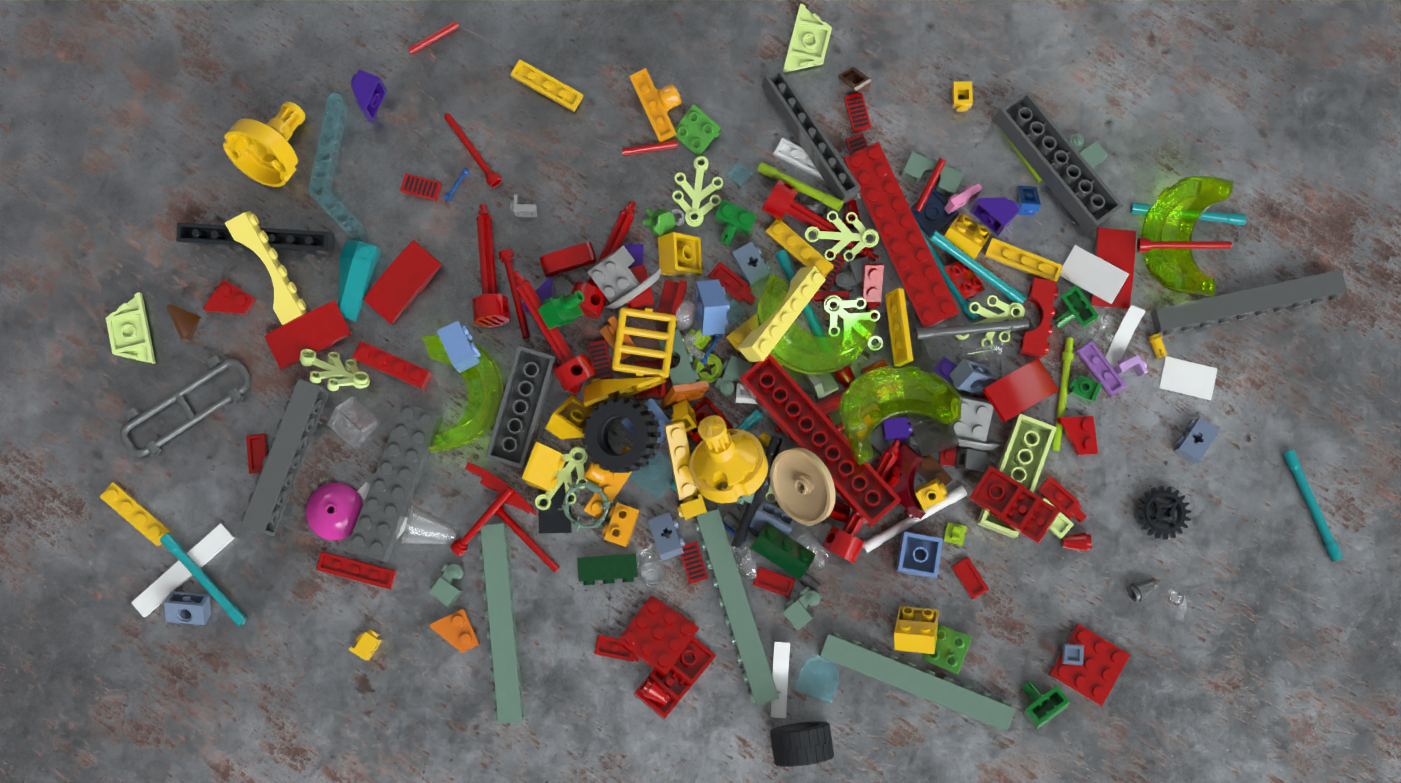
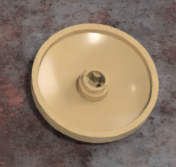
(802, 485)

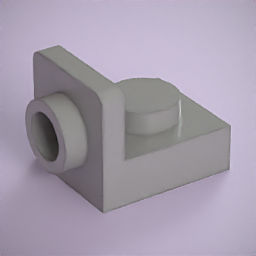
(526, 209)

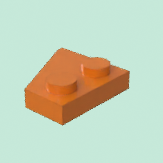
(684, 392)
(457, 631)

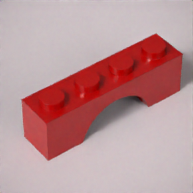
(1042, 295)
(392, 365)

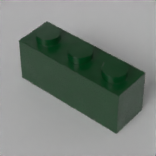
(782, 551)
(607, 569)

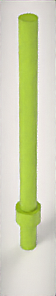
(1067, 358)

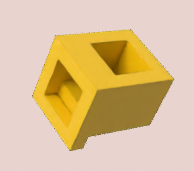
(963, 90)
(685, 413)
(922, 493)
(692, 508)
(366, 644)

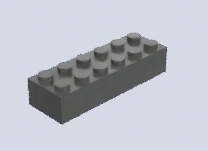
(521, 406)

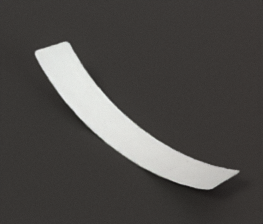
(1124, 335)
(780, 678)

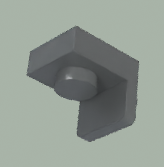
(814, 205)

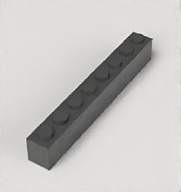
(810, 136)

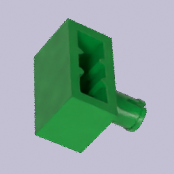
(734, 220)
(1077, 308)
(561, 309)
(1044, 705)

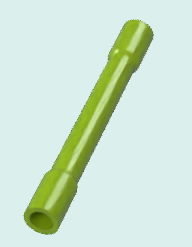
(826, 199)

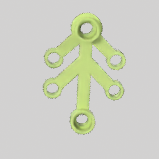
(697, 193)
(845, 236)
(993, 317)
(850, 319)
(356, 378)
(564, 476)

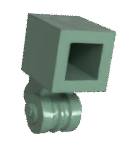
(1092, 154)
(733, 370)
(443, 588)
(798, 612)

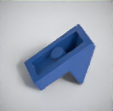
(1028, 200)

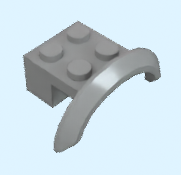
(617, 280)
(974, 424)

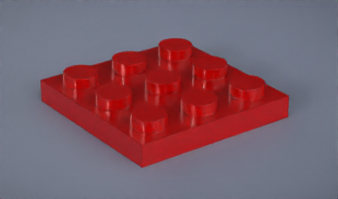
(658, 635)
(1100, 666)

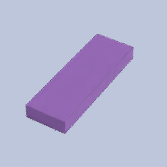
(1101, 368)

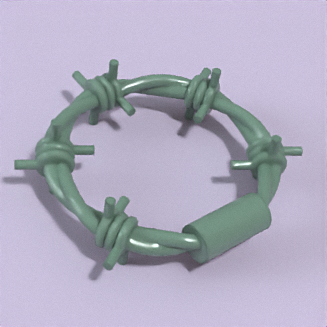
(595, 488)

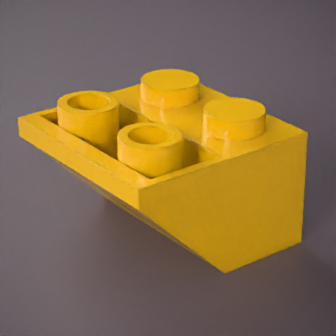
(967, 235)
(916, 629)

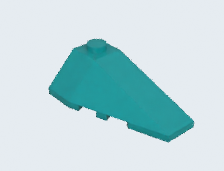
(356, 272)

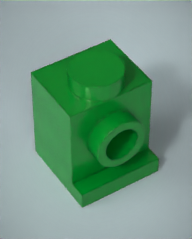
(1087, 396)

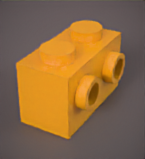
(621, 524)

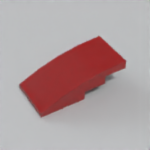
(1118, 249)
(402, 281)
(309, 331)
(1020, 390)
(494, 483)
(1014, 504)
(680, 677)

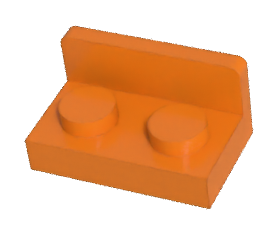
(609, 335)

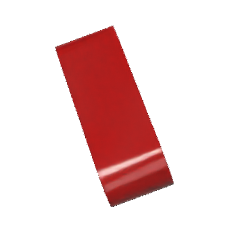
(568, 259)

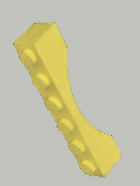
(286, 301)
(766, 336)

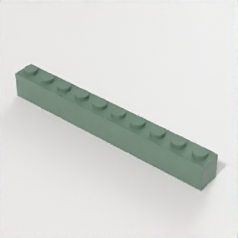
(737, 607)
(501, 623)
(917, 682)

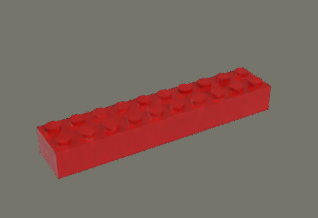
(901, 237)
(811, 429)

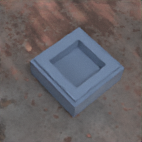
(1072, 654)

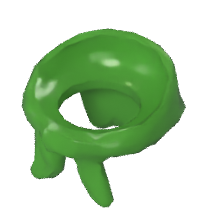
(665, 221)

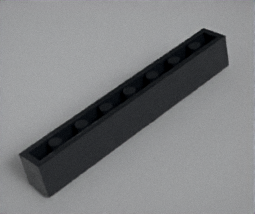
(278, 238)

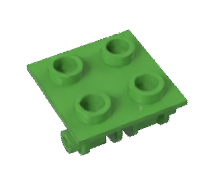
(697, 130)
(949, 649)

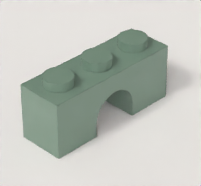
(919, 166)
(683, 372)

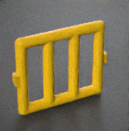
(620, 348)

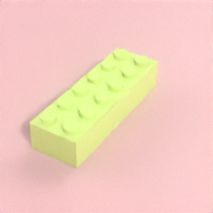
(1022, 461)

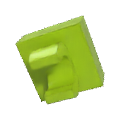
(701, 341)
(954, 534)

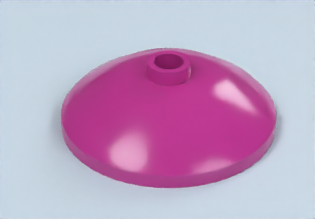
(343, 519)

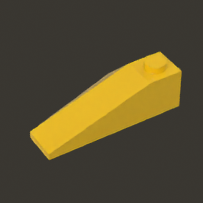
(605, 389)

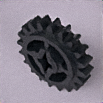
(1168, 518)

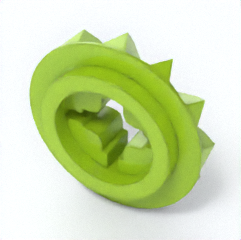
(716, 371)

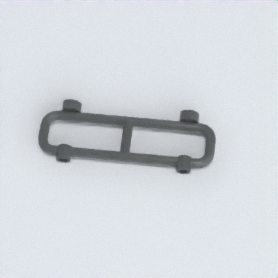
(135, 417)

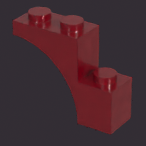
(909, 462)

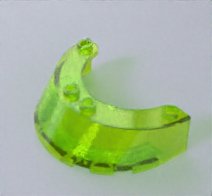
(1174, 220)
(808, 352)
(893, 392)
(484, 398)

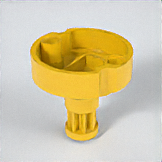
(264, 149)
(727, 462)

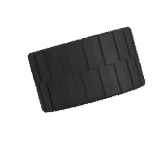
(801, 744)

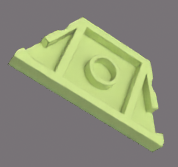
(807, 42)
(130, 331)

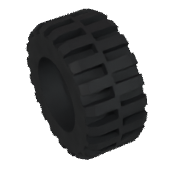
(597, 435)

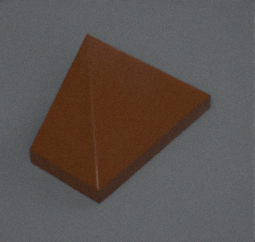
(855, 79)
(184, 321)

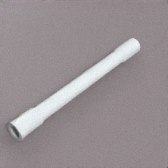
(878, 539)

